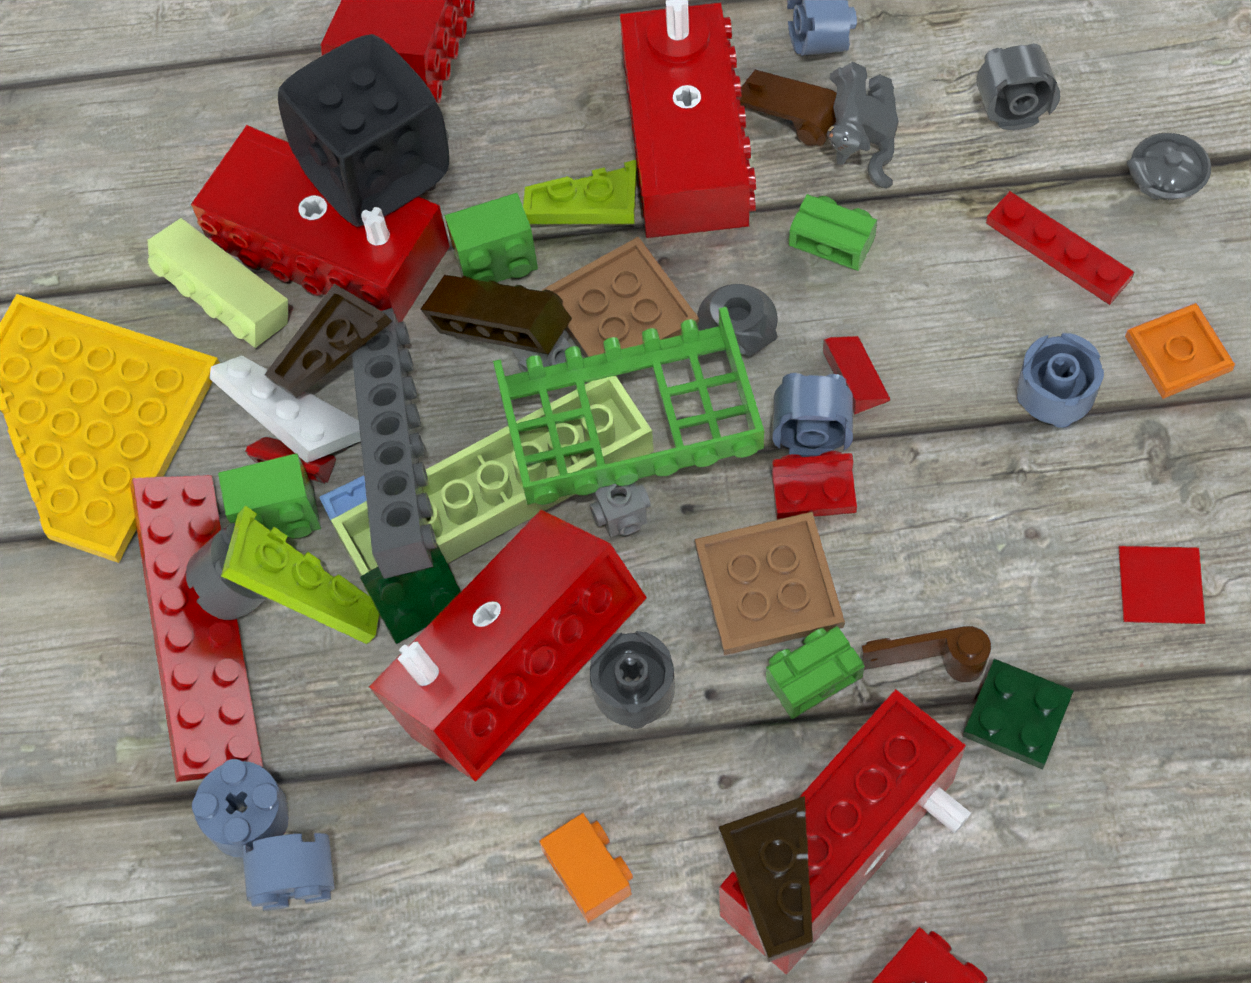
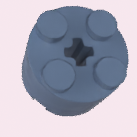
(820, 26)
(1060, 379)
(813, 414)
(229, 789)
(288, 869)

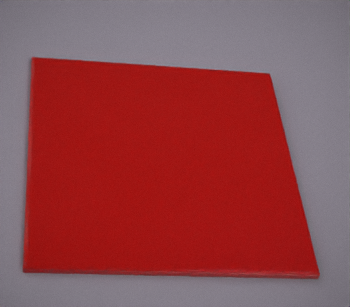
(1161, 585)

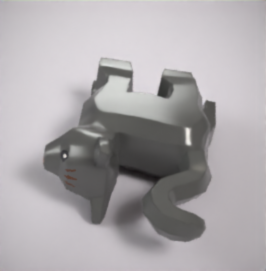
(864, 119)

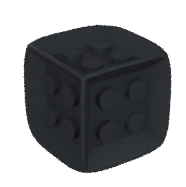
(364, 128)

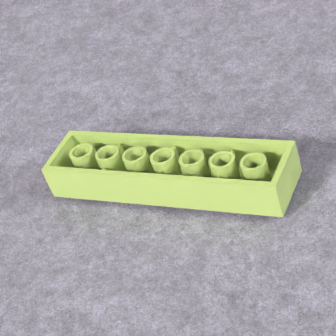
(481, 488)

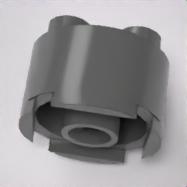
(1017, 86)
(217, 594)
(632, 701)

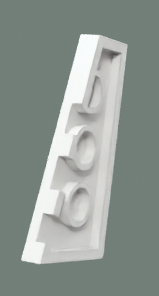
(301, 423)

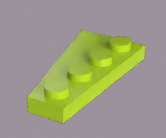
(276, 570)

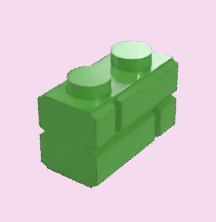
(833, 231)
(813, 671)

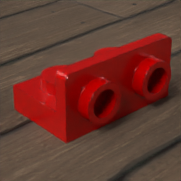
(814, 485)

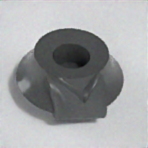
(1169, 166)
(750, 313)

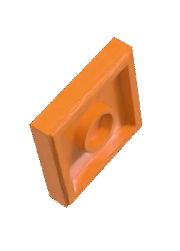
(1179, 350)

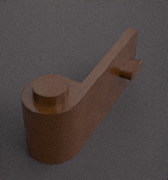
(803, 103)
(962, 651)

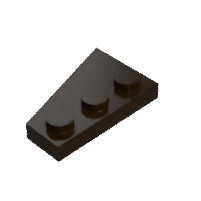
(326, 339)
(773, 875)

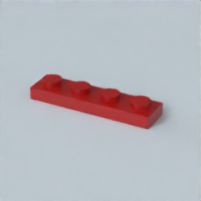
(1060, 247)

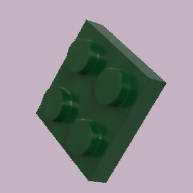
(411, 599)
(1018, 713)

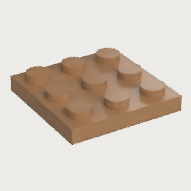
(621, 299)
(768, 583)

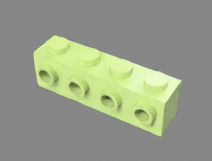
(217, 282)

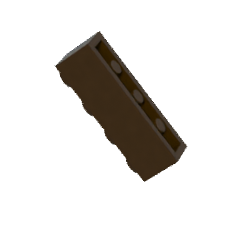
(497, 313)

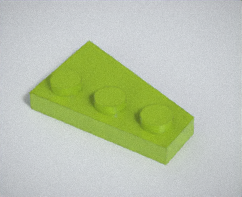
(588, 200)

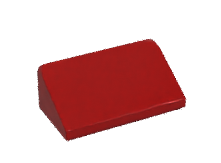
(849, 359)
(270, 448)

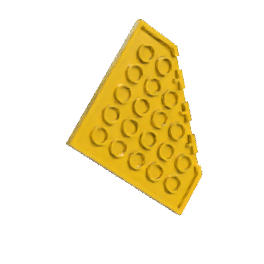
(91, 414)

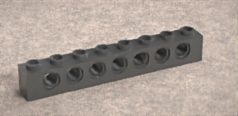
(392, 452)

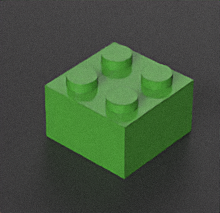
(493, 240)
(276, 492)

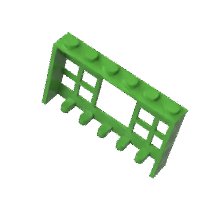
(620, 361)

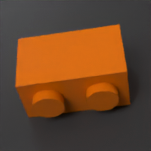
(587, 867)

